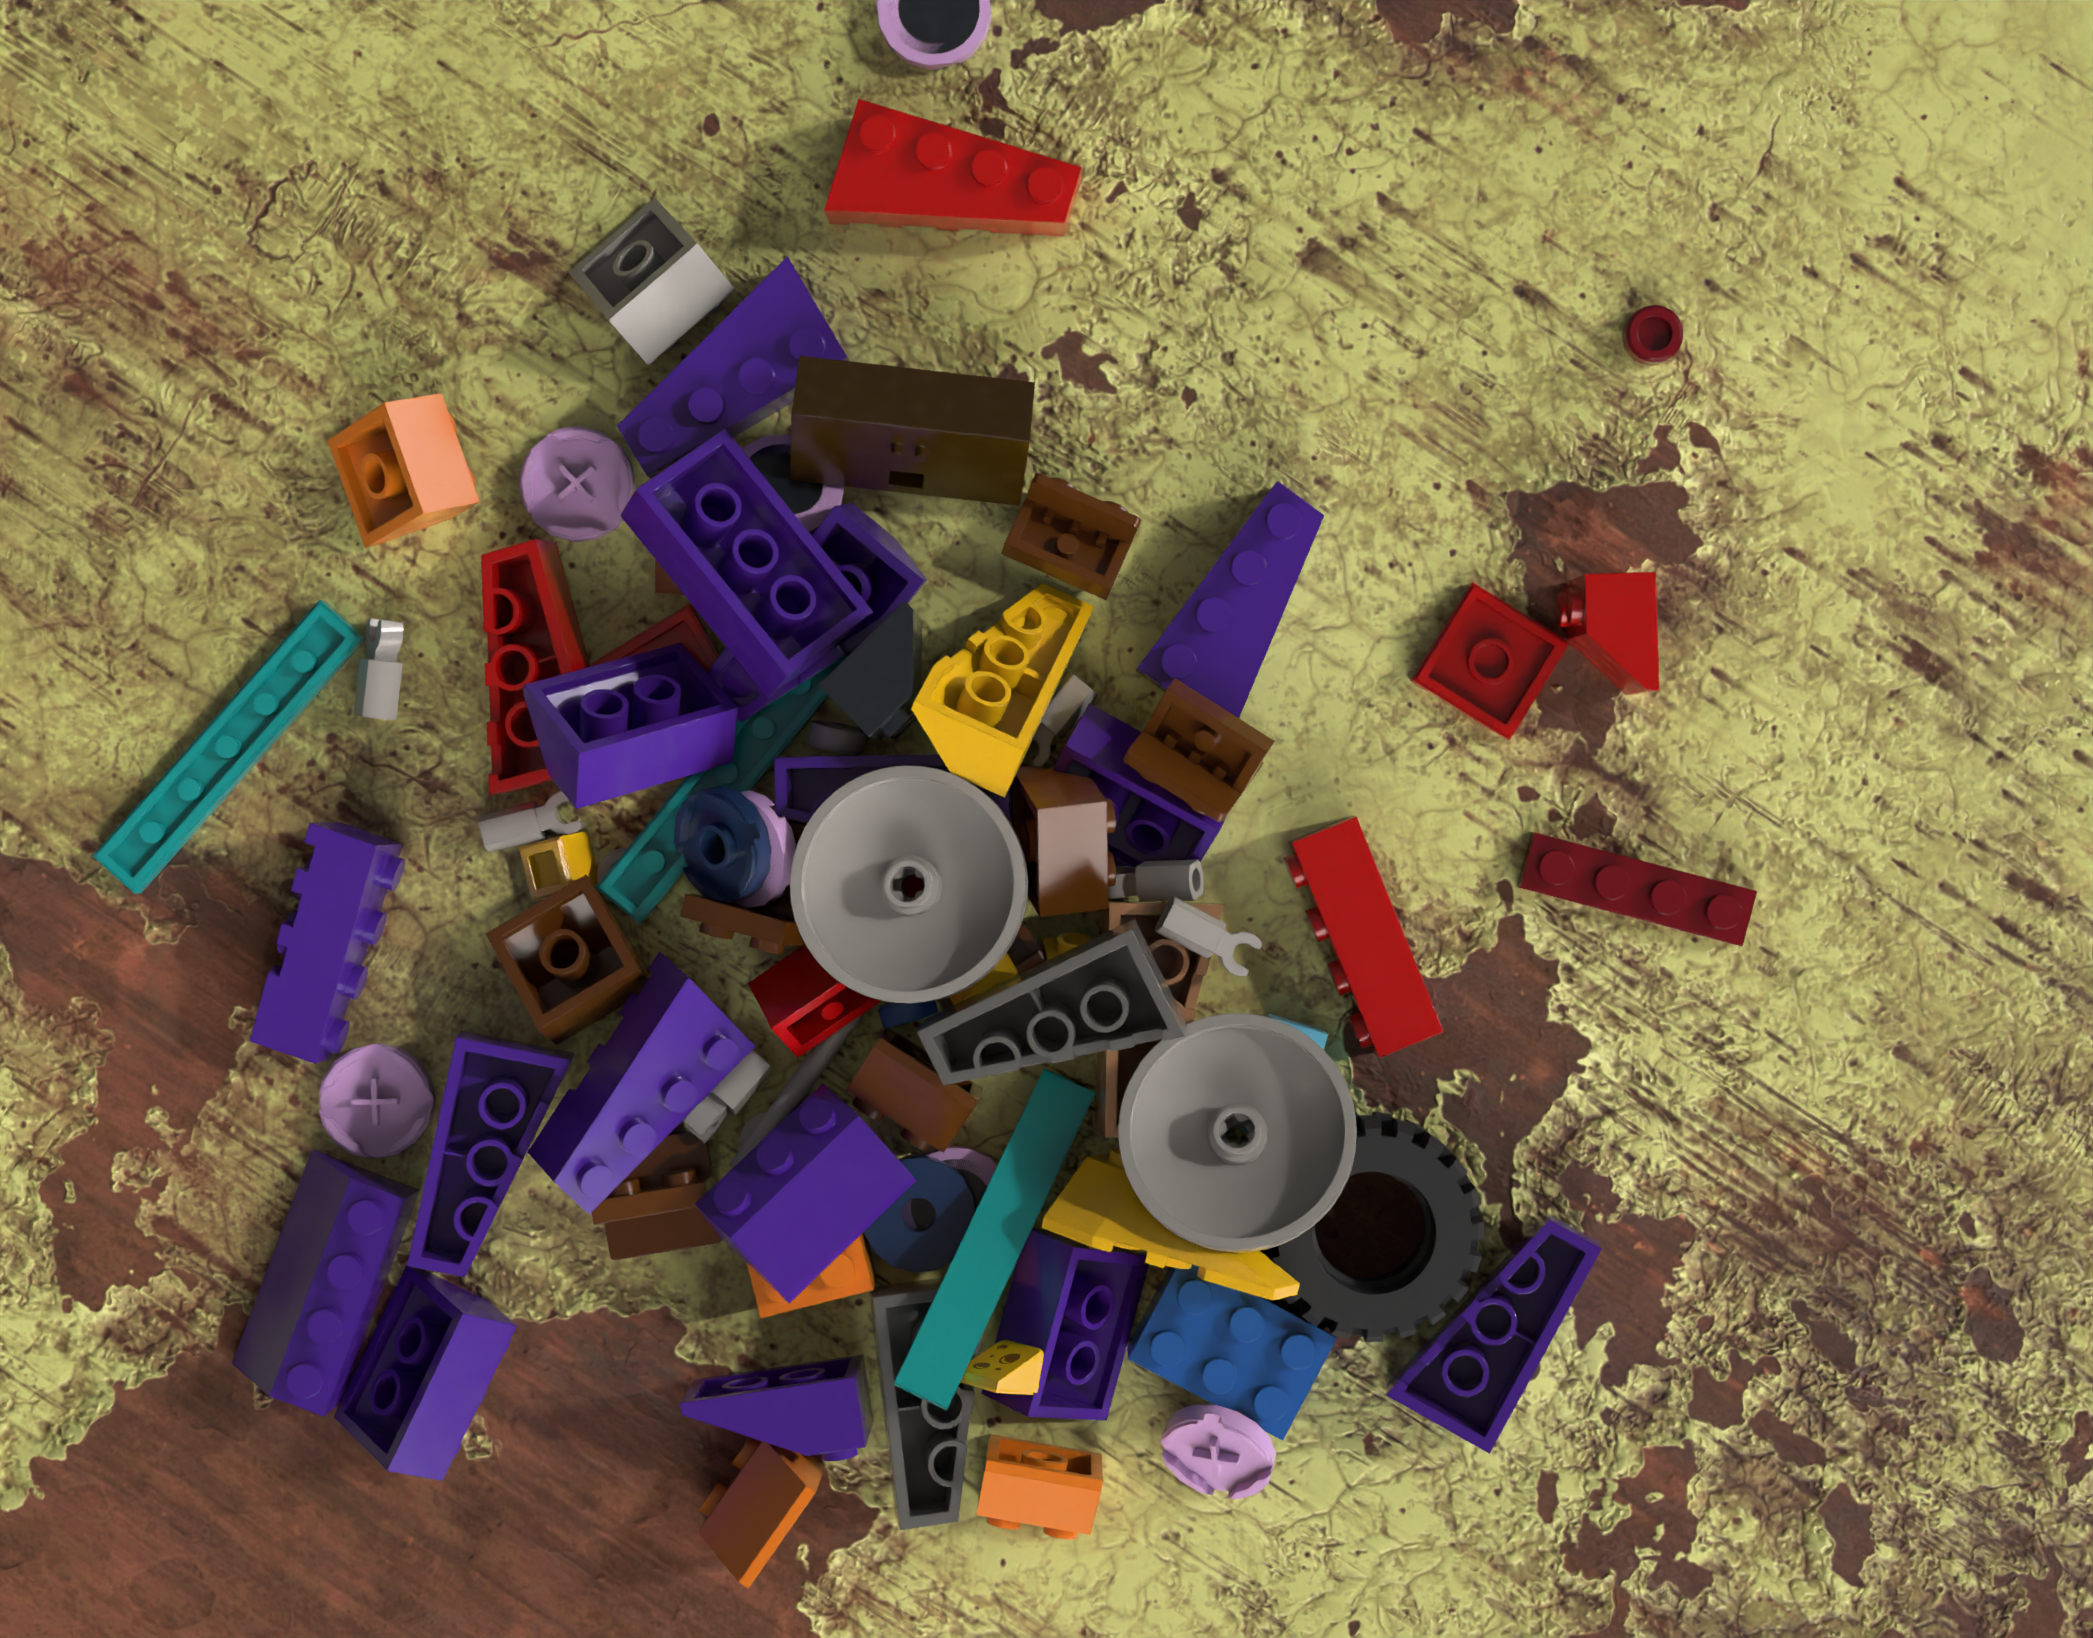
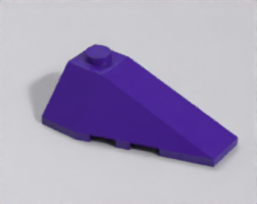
(876, 570)

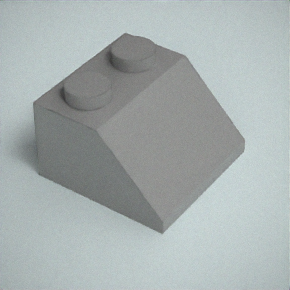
(652, 281)

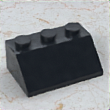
(882, 676)

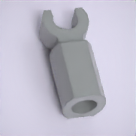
(380, 672)
(1062, 713)
(524, 823)
(1159, 881)
(1203, 934)
(728, 1096)

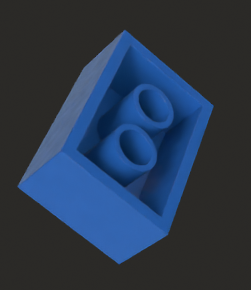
(1231, 1348)

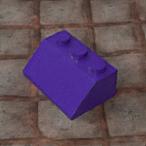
(631, 724)
(1149, 818)
(805, 1193)
(1080, 1314)
(424, 1374)

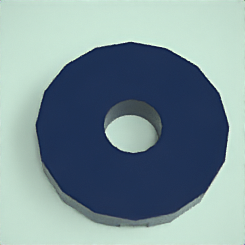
(745, 840)
(932, 1246)

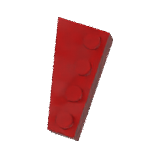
(933, 175)
(529, 639)

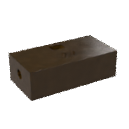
(910, 430)

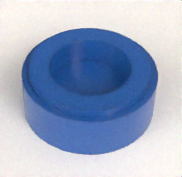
(901, 1013)

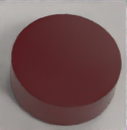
(1652, 335)

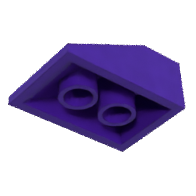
(797, 1407)

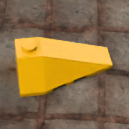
(996, 689)
(1105, 1212)

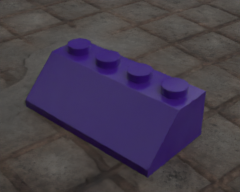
(745, 562)
(324, 1282)

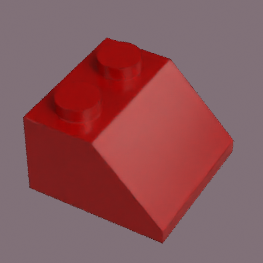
(1614, 626)

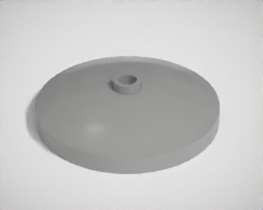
(854, 876)
(1228, 1077)

